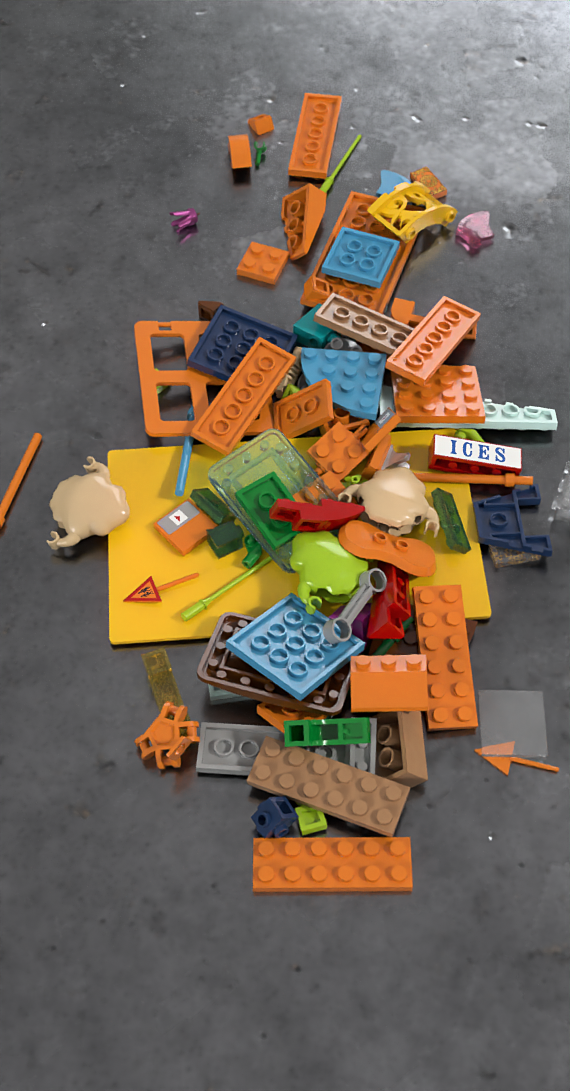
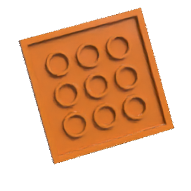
(447, 397)

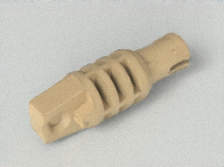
(292, 375)

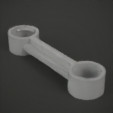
(354, 606)

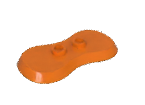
(371, 543)

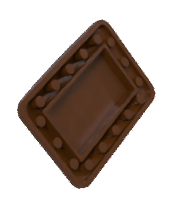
(229, 672)

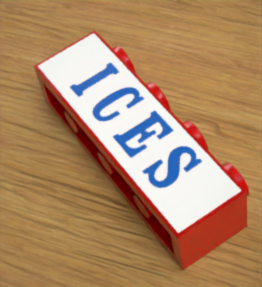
(473, 457)

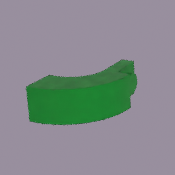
(327, 732)

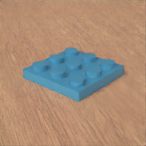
(360, 257)

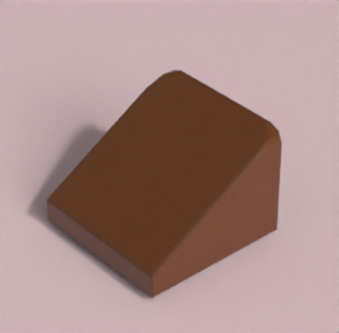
(208, 309)

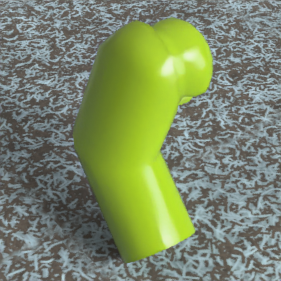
(470, 434)

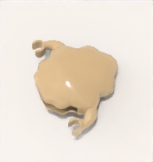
(393, 502)
(87, 505)

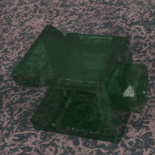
(225, 539)

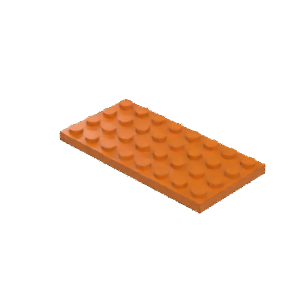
(358, 218)

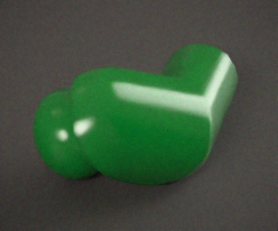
(254, 551)

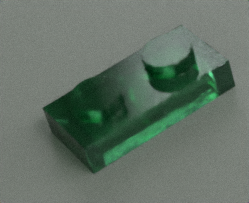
(212, 505)

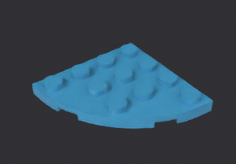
(353, 376)

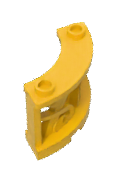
(415, 221)

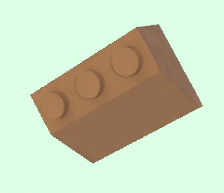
(400, 747)

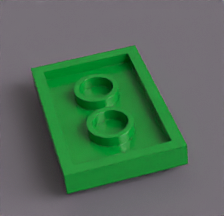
(257, 501)

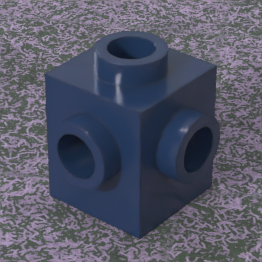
(274, 817)

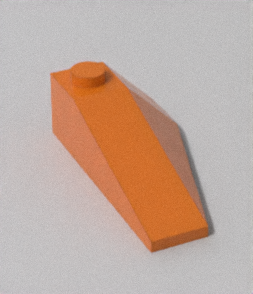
(302, 215)

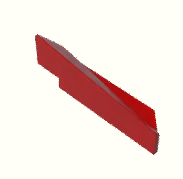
(390, 605)

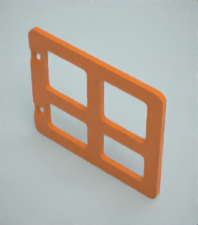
(195, 379)

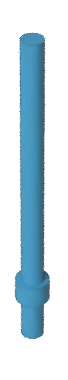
(185, 459)

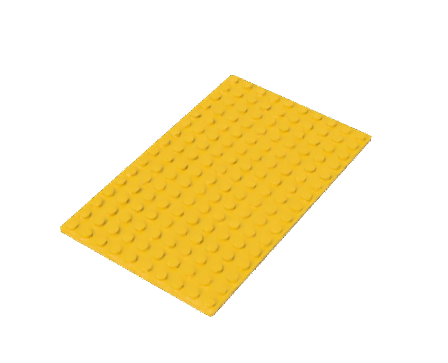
(142, 552)

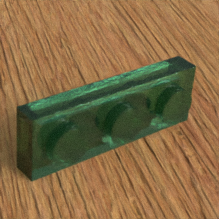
(450, 521)

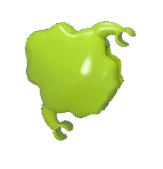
(325, 569)

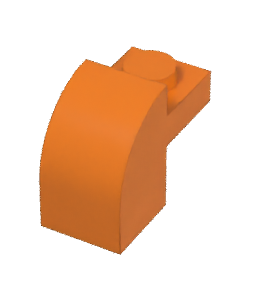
(239, 151)
(403, 311)

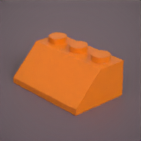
(389, 683)

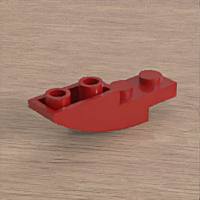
(307, 517)

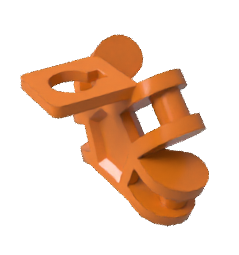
(166, 735)

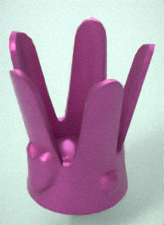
(189, 218)

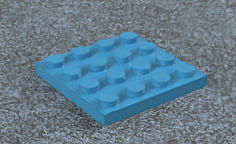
(291, 647)

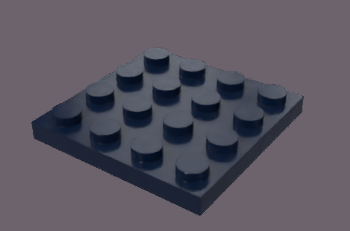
(230, 339)

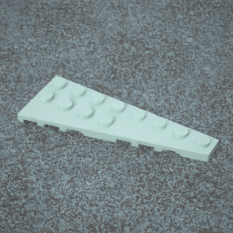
(497, 416)

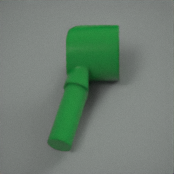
(259, 151)

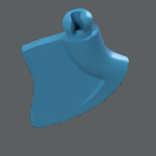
(388, 181)

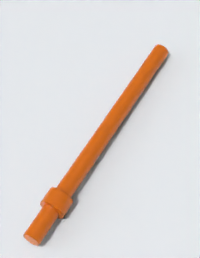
(18, 476)
(508, 479)

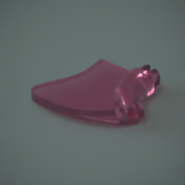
(475, 229)

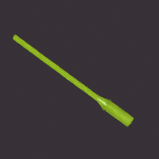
(329, 180)
(202, 604)

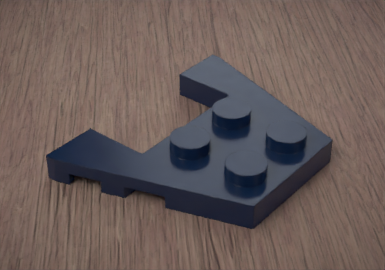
(501, 524)

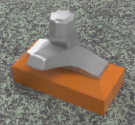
(383, 458)

